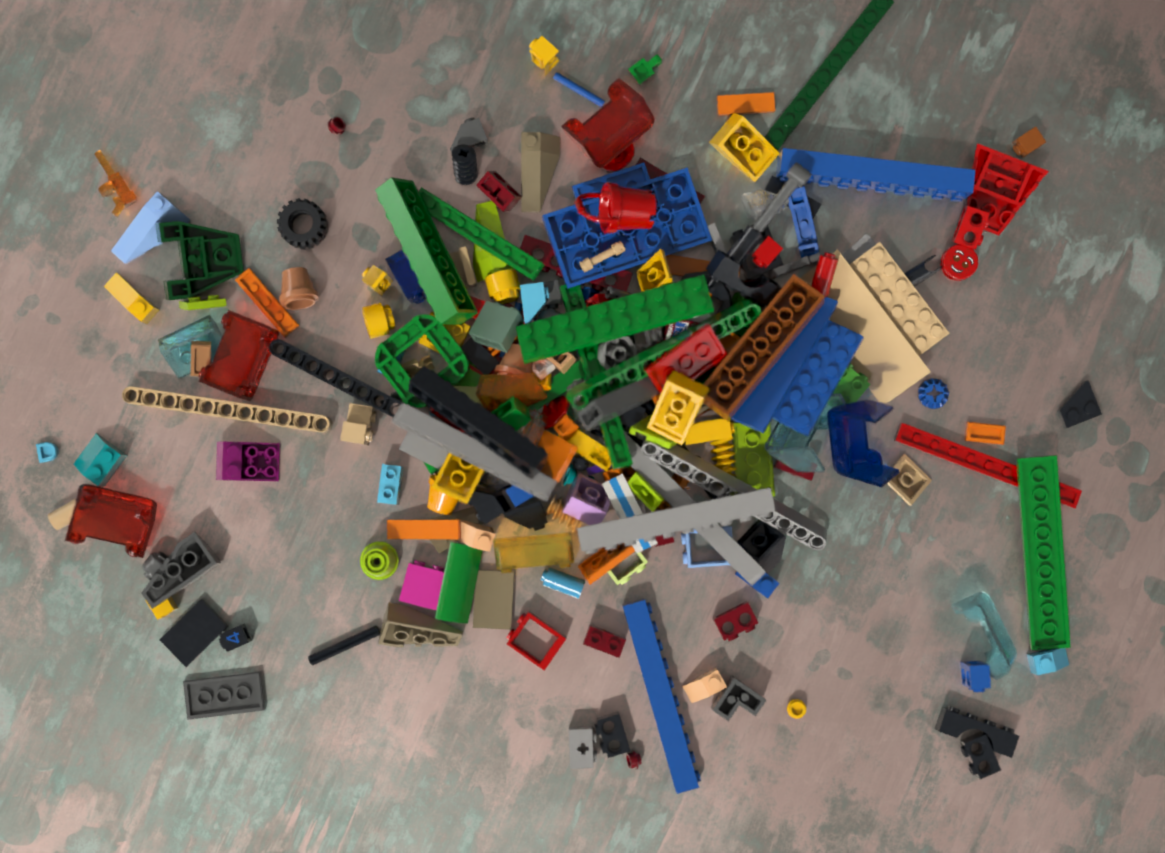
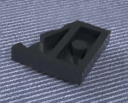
(1079, 407)

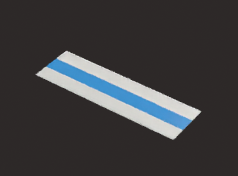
(625, 505)

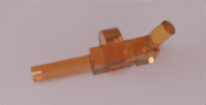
(115, 185)

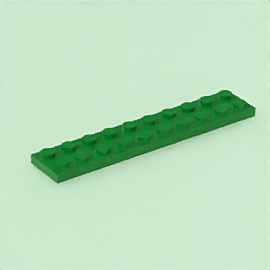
(614, 319)
(1043, 552)

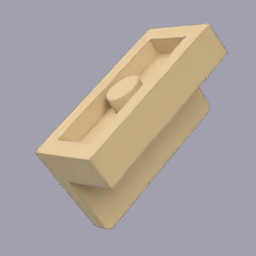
(463, 265)

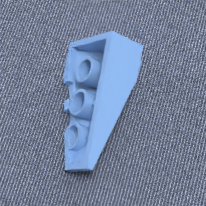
(142, 233)

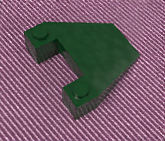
(205, 257)

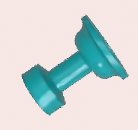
(571, 475)

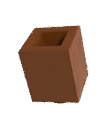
(1028, 142)

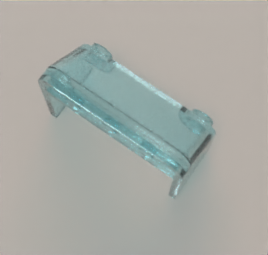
(792, 447)

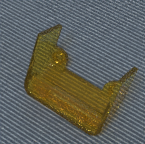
(534, 551)

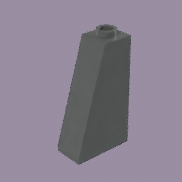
(617, 403)

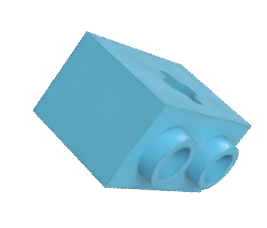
(390, 484)

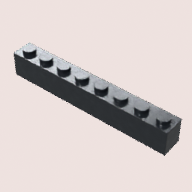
(478, 422)

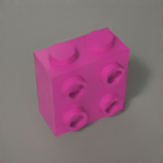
(422, 585)

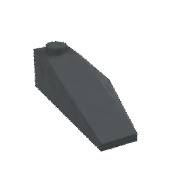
(185, 565)

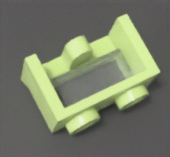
(622, 571)

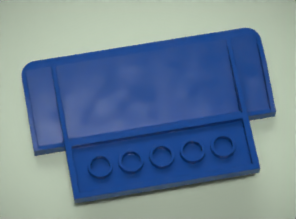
(803, 376)

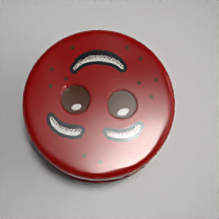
(959, 262)

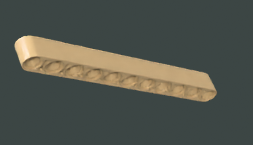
(218, 409)

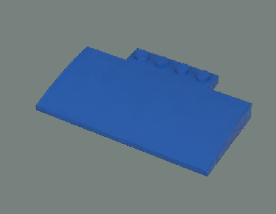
(676, 225)

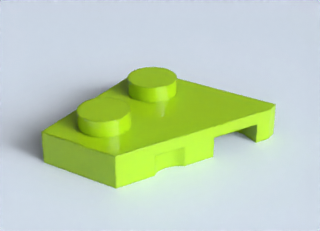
(197, 303)

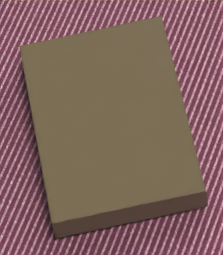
(493, 600)

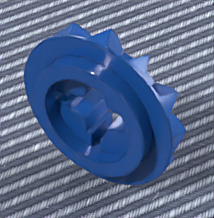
(927, 400)

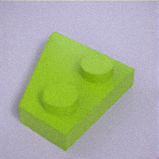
(641, 427)

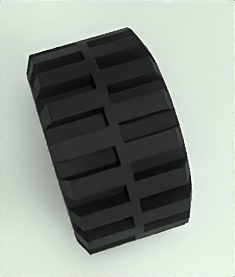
(288, 216)

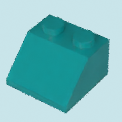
(99, 460)

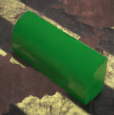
(458, 583)

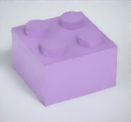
(586, 500)

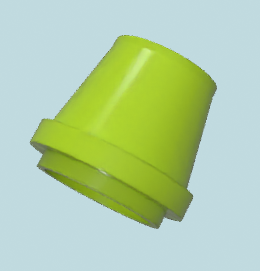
(387, 555)

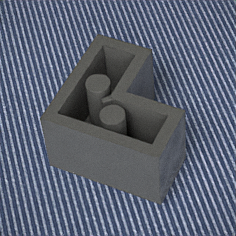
(734, 695)

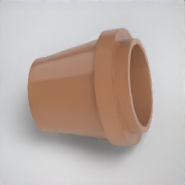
(297, 289)
(513, 362)

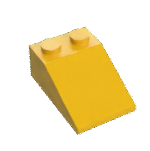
(744, 147)
(677, 407)
(458, 478)

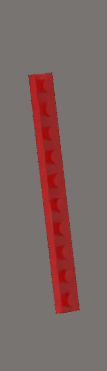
(972, 460)

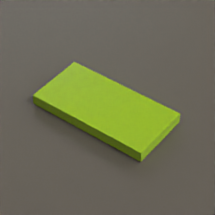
(752, 459)

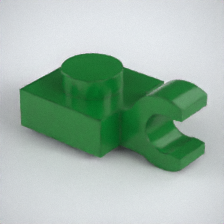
(643, 70)

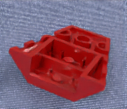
(1001, 186)

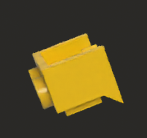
(543, 54)

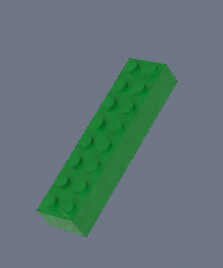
(426, 251)

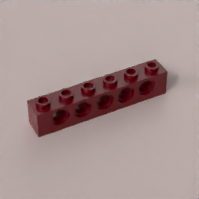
(533, 244)

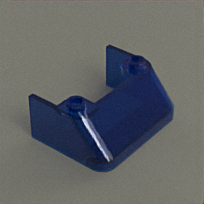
(850, 442)

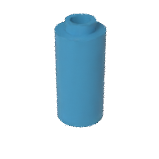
(563, 582)

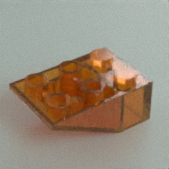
(497, 389)

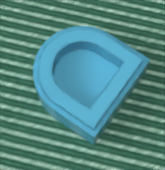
(47, 452)

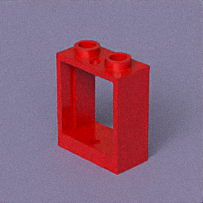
(552, 650)

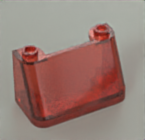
(613, 126)
(240, 356)
(112, 518)

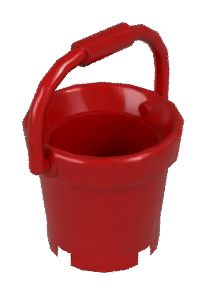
(621, 208)

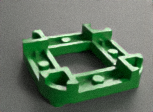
(404, 338)

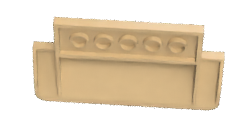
(890, 315)

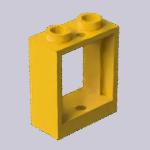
(709, 431)
(590, 449)

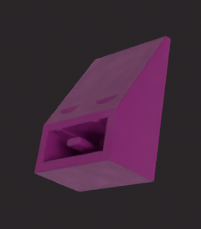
(247, 461)

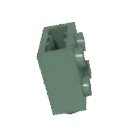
(496, 326)

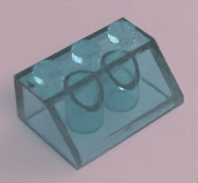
(177, 345)

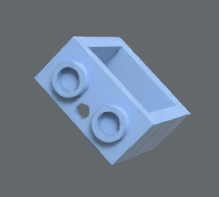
(687, 556)

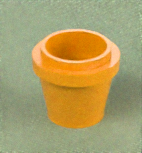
(439, 501)

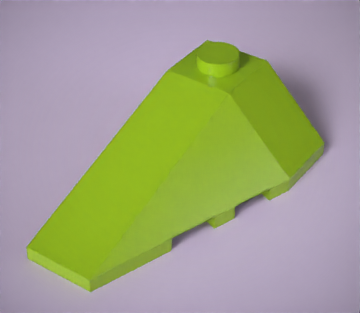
(484, 262)

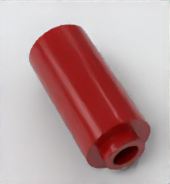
(824, 273)

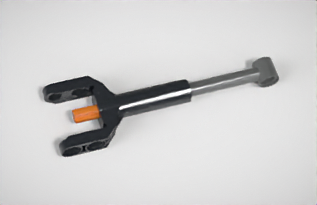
(752, 234)

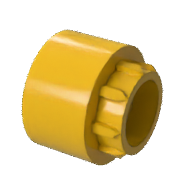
(503, 286)
(378, 320)

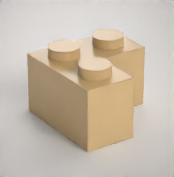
(359, 424)

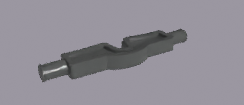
(790, 267)

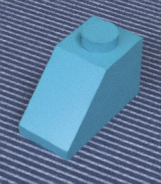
(533, 299)
(1047, 661)

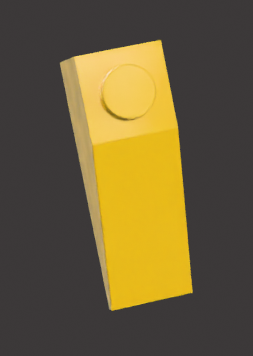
(377, 279)
(131, 298)

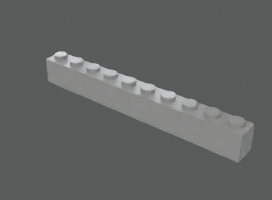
(676, 519)

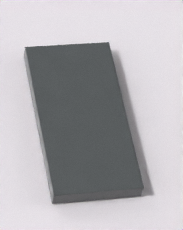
(224, 695)

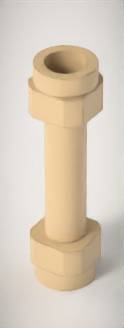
(616, 249)

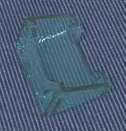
(981, 609)

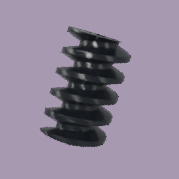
(464, 164)

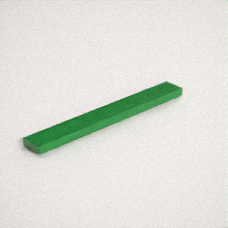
(481, 235)

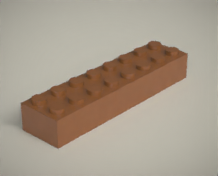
(762, 346)

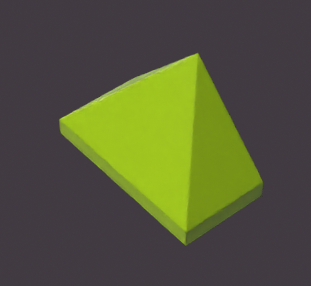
(645, 492)

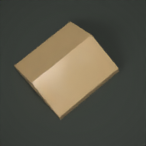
(909, 481)

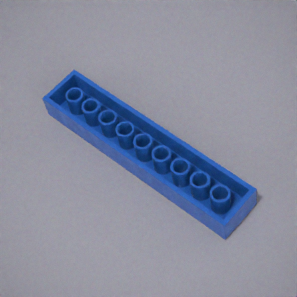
(879, 174)

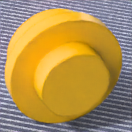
(796, 708)

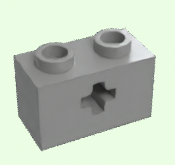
(577, 736)

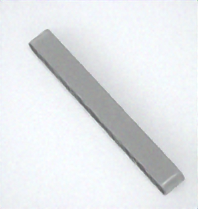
(470, 450)

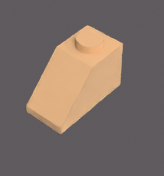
(476, 535)
(704, 685)

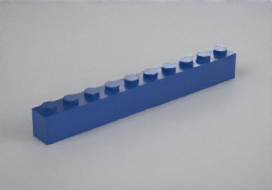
(660, 696)

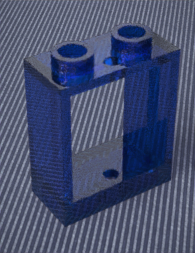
(406, 277)

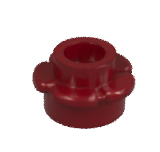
(336, 125)
(633, 759)

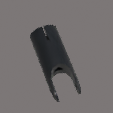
(920, 273)

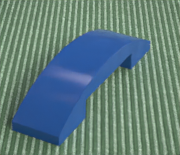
(803, 222)

